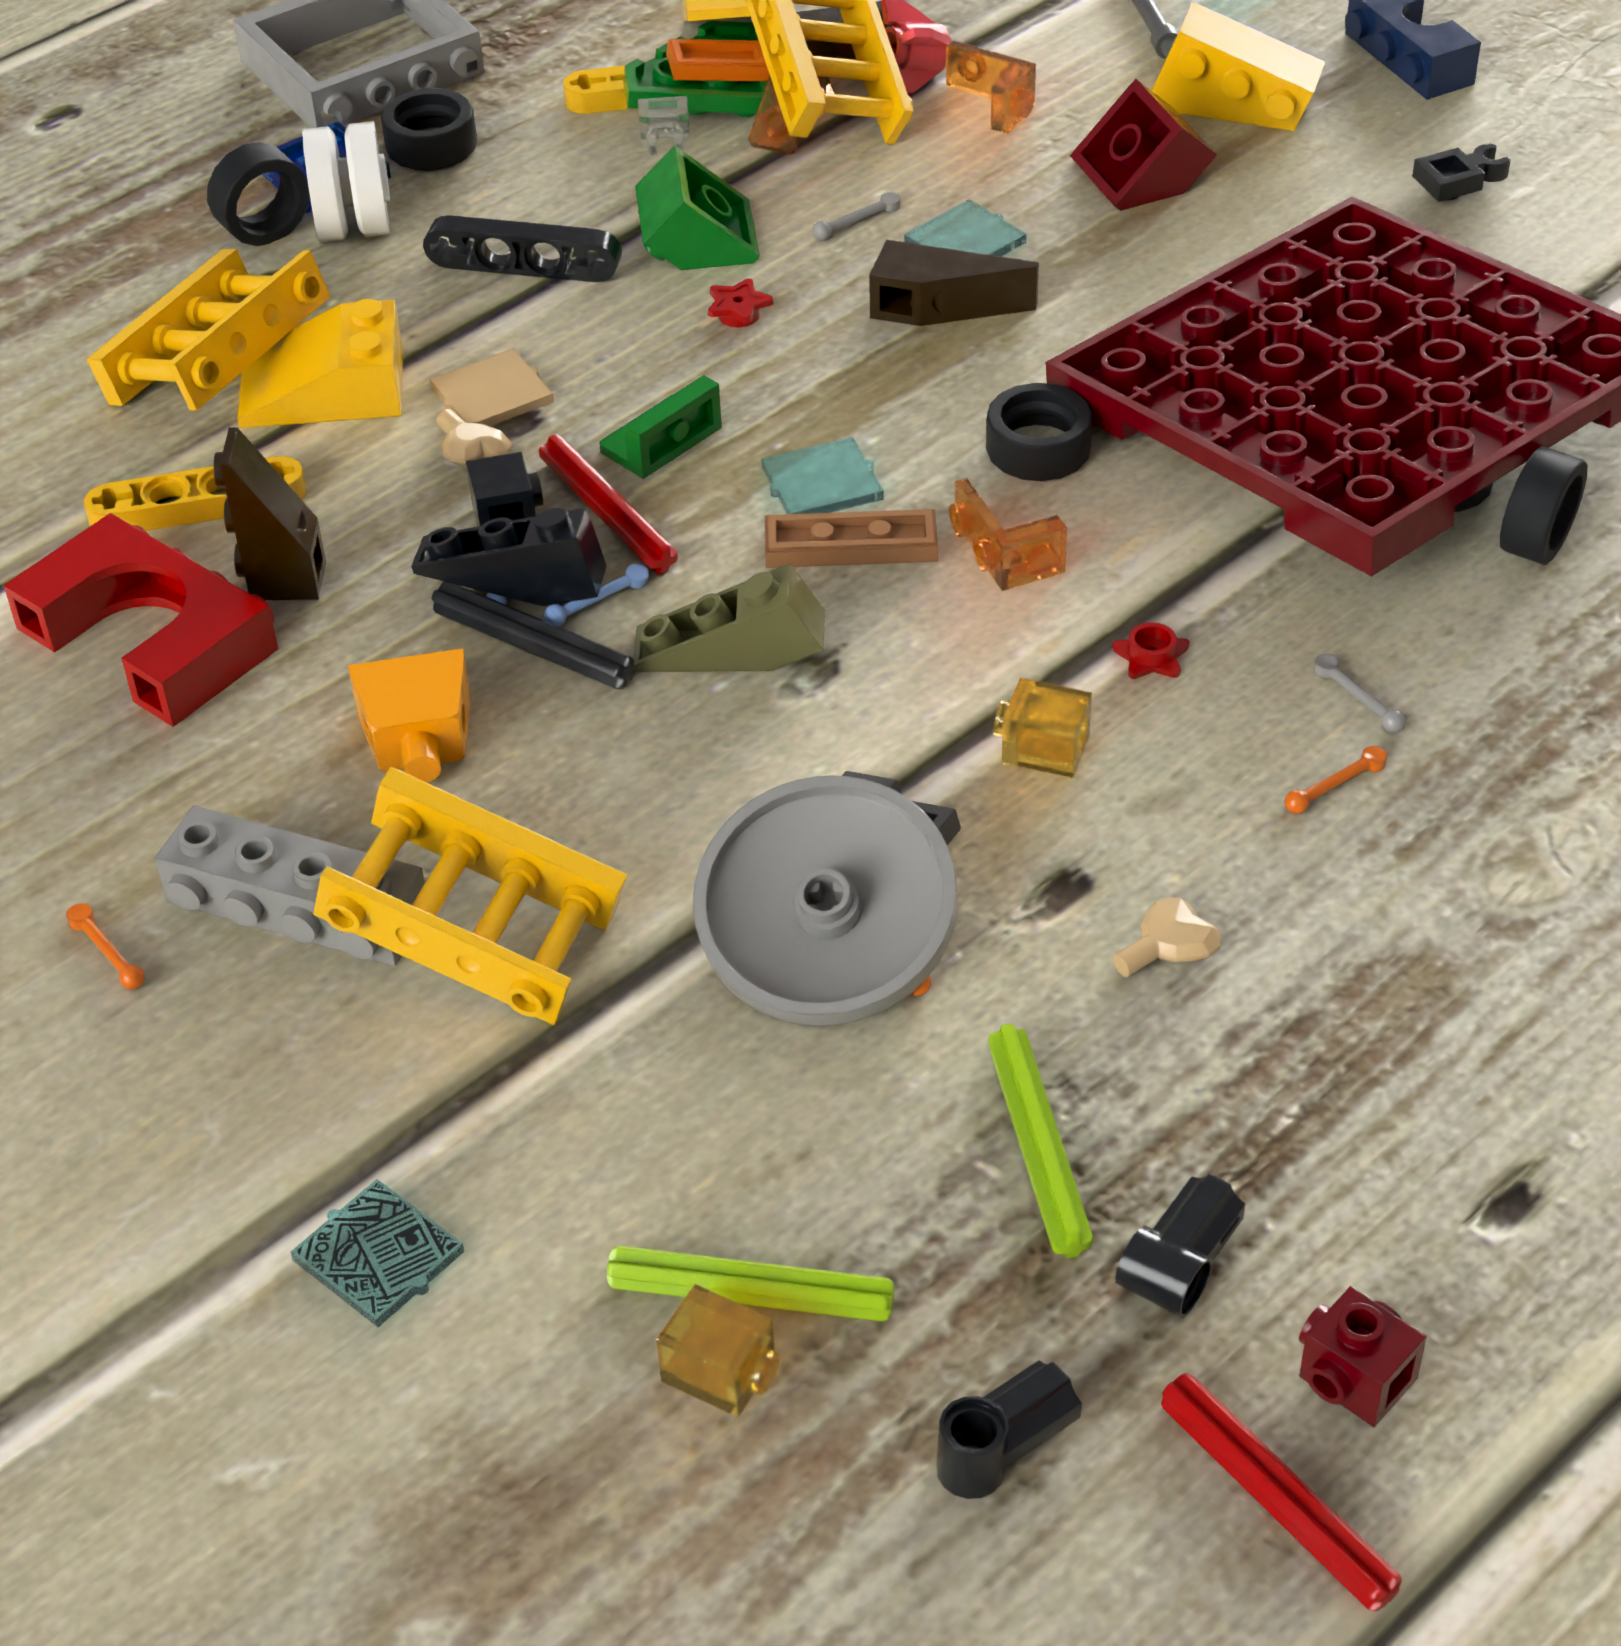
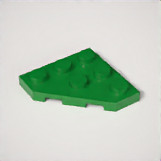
(656, 79)

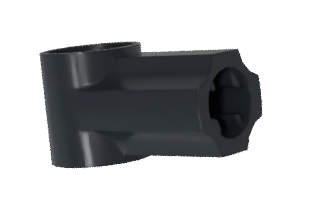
(1177, 1255)
(1004, 1426)

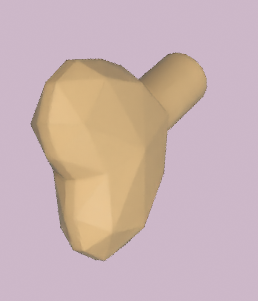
(469, 440)
(1169, 934)

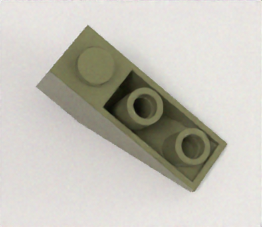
(742, 628)

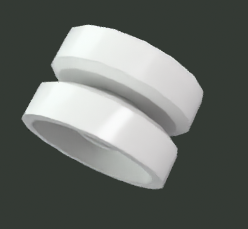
(346, 181)

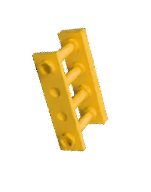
(796, 69)
(208, 328)
(488, 845)

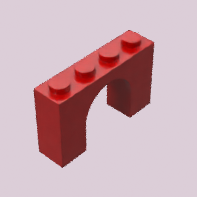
(122, 567)

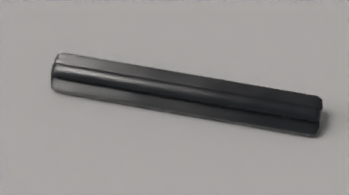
(534, 635)

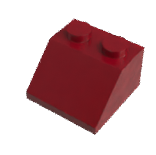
(1142, 150)

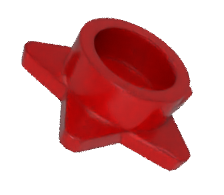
(738, 304)
(1152, 649)

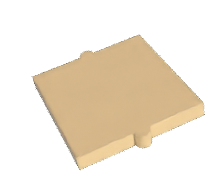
(492, 389)

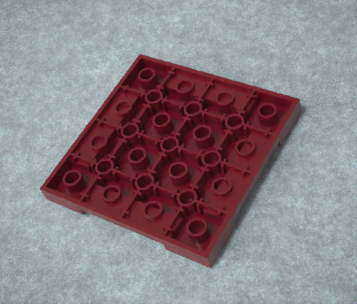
(1356, 376)

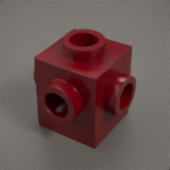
(1360, 1355)

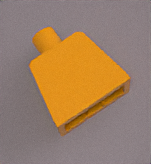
(414, 710)

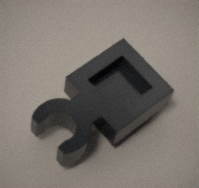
(1455, 174)

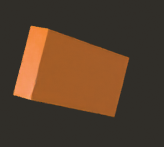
(716, 60)

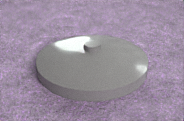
(825, 900)

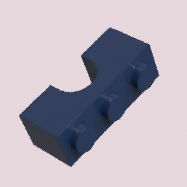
(1424, 56)

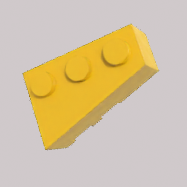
(1236, 73)

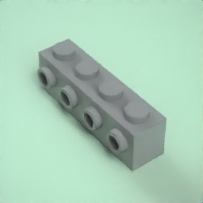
(268, 878)

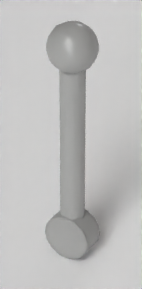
(888, 202)
(1328, 667)

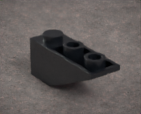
(525, 559)

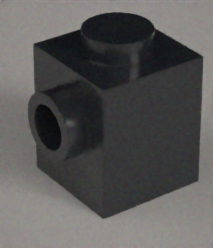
(503, 488)

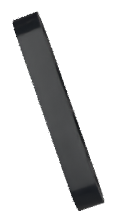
(523, 256)

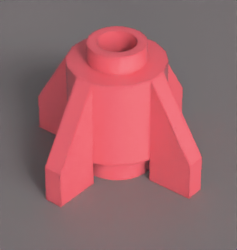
(916, 43)

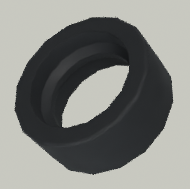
(434, 147)
(236, 172)
(1038, 457)
(1543, 505)

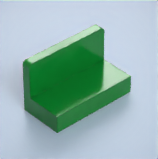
(666, 429)

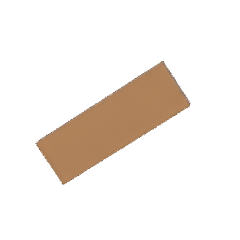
(851, 538)

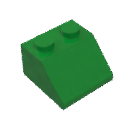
(694, 216)

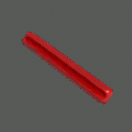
(608, 504)
(1281, 1492)

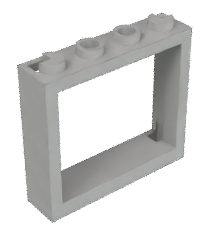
(293, 25)

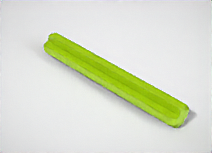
(1040, 1142)
(752, 1283)

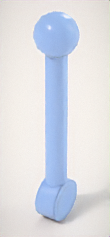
(635, 577)

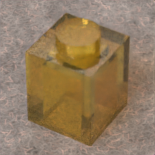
(1044, 727)
(717, 1351)

